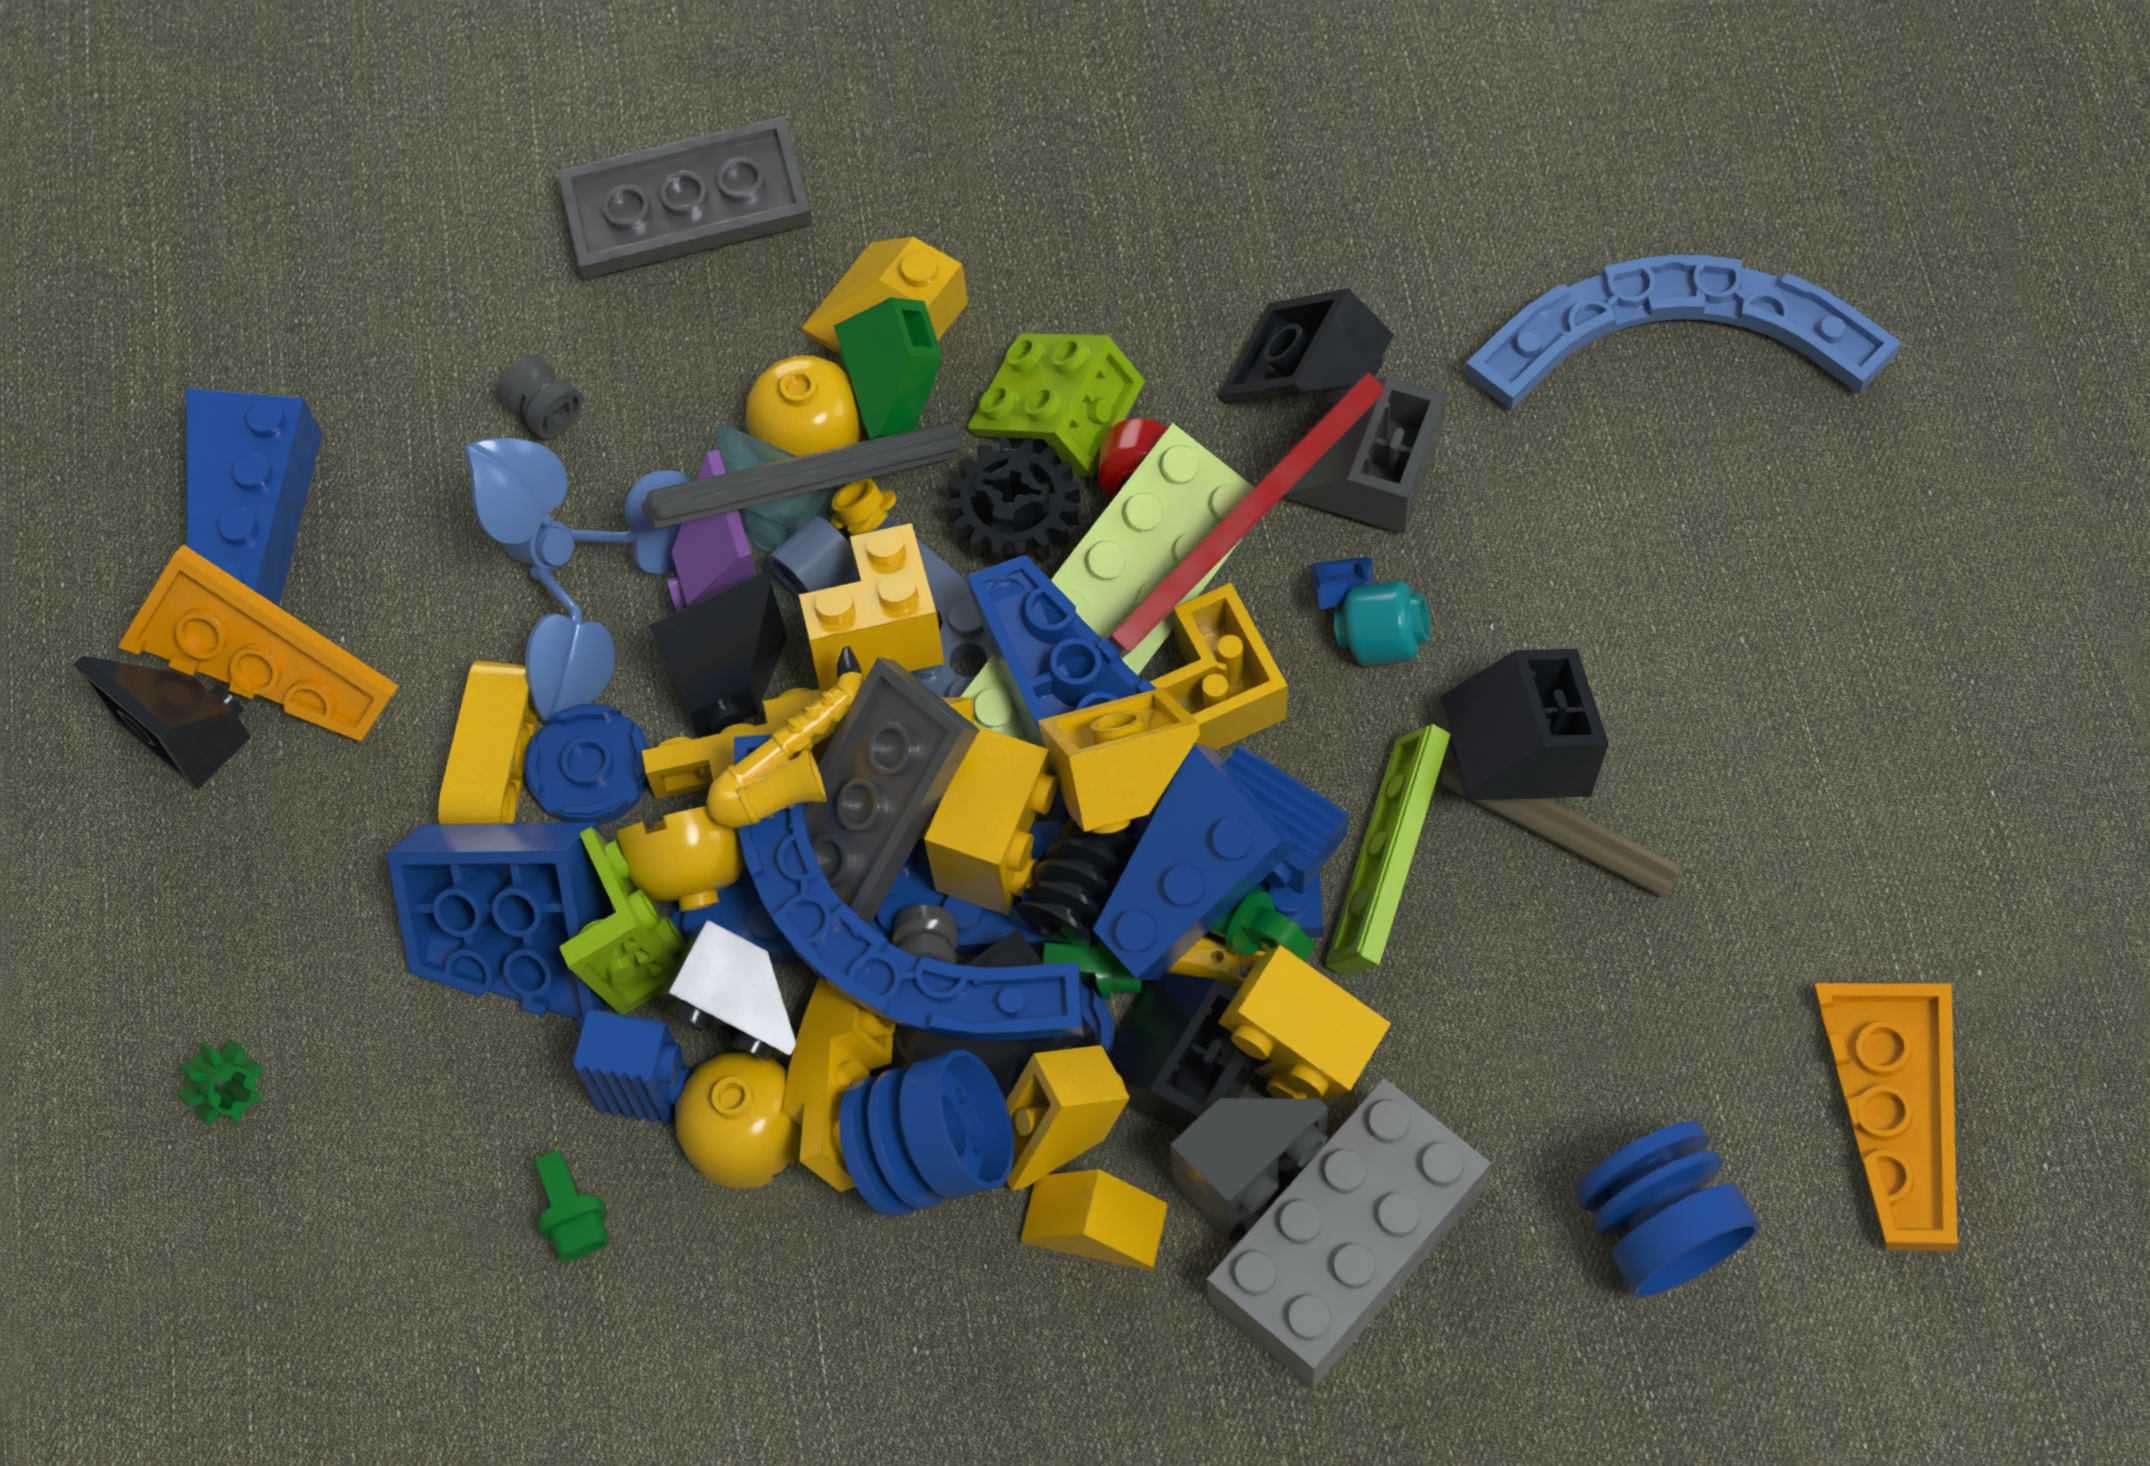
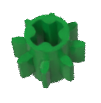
(228, 1066)

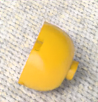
(804, 406)
(683, 858)
(735, 1121)

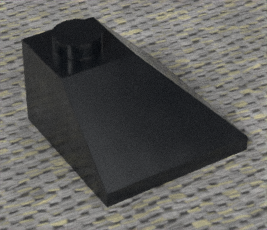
(1308, 347)
(723, 653)
(170, 715)

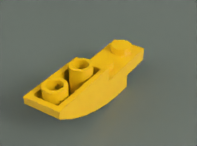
(694, 764)
(832, 1050)

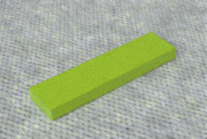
(1387, 850)

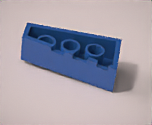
(248, 482)

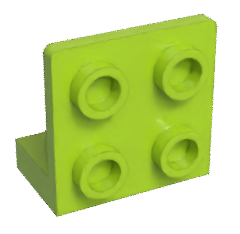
(1060, 392)
(629, 951)

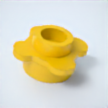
(861, 506)

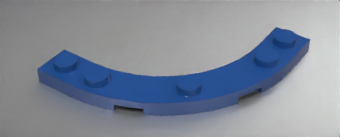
(882, 977)

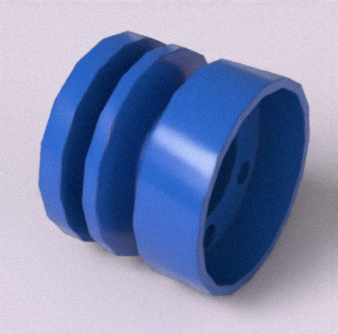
(926, 1133)
(1660, 1196)

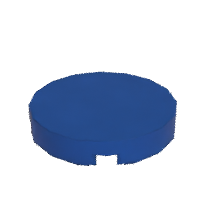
(587, 765)

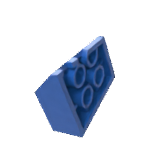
(495, 905)

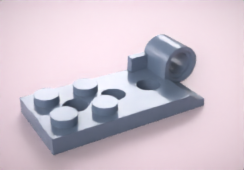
(822, 558)

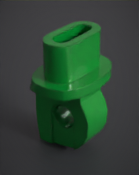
(1257, 925)
(1095, 964)
(572, 1219)

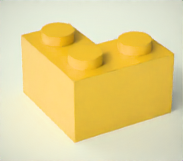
(878, 616)
(1229, 672)
(983, 823)
(1301, 1028)

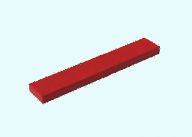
(1245, 515)

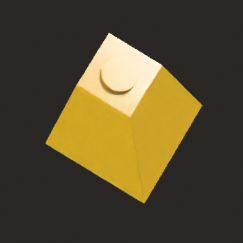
(897, 270)
(1118, 756)

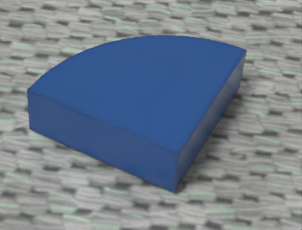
(1336, 578)

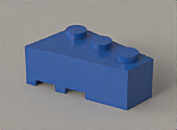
(1191, 865)

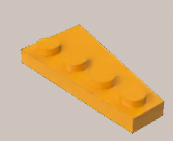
(234, 634)
(1899, 1093)

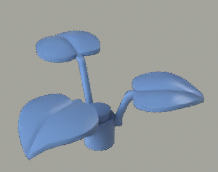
(511, 498)

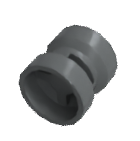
(546, 402)
(927, 932)

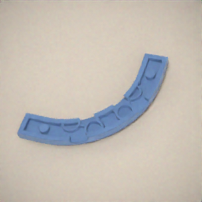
(1674, 289)

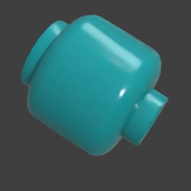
(1383, 623)

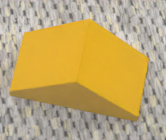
(1095, 1218)

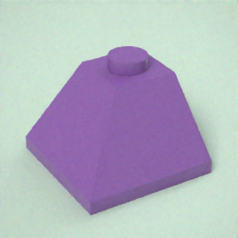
(709, 550)

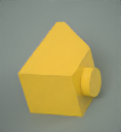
(1061, 1110)

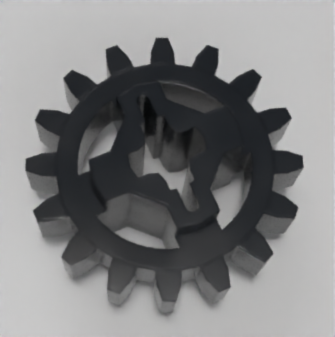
(1010, 497)

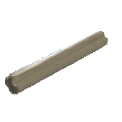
(1581, 837)

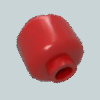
(1124, 450)

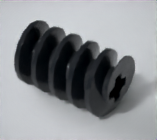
(1073, 879)

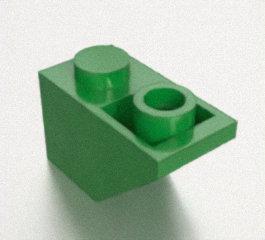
(890, 363)

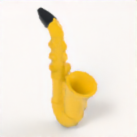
(771, 775)

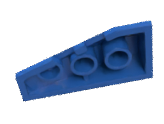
(1046, 649)

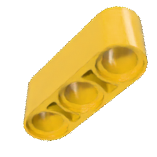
(488, 747)

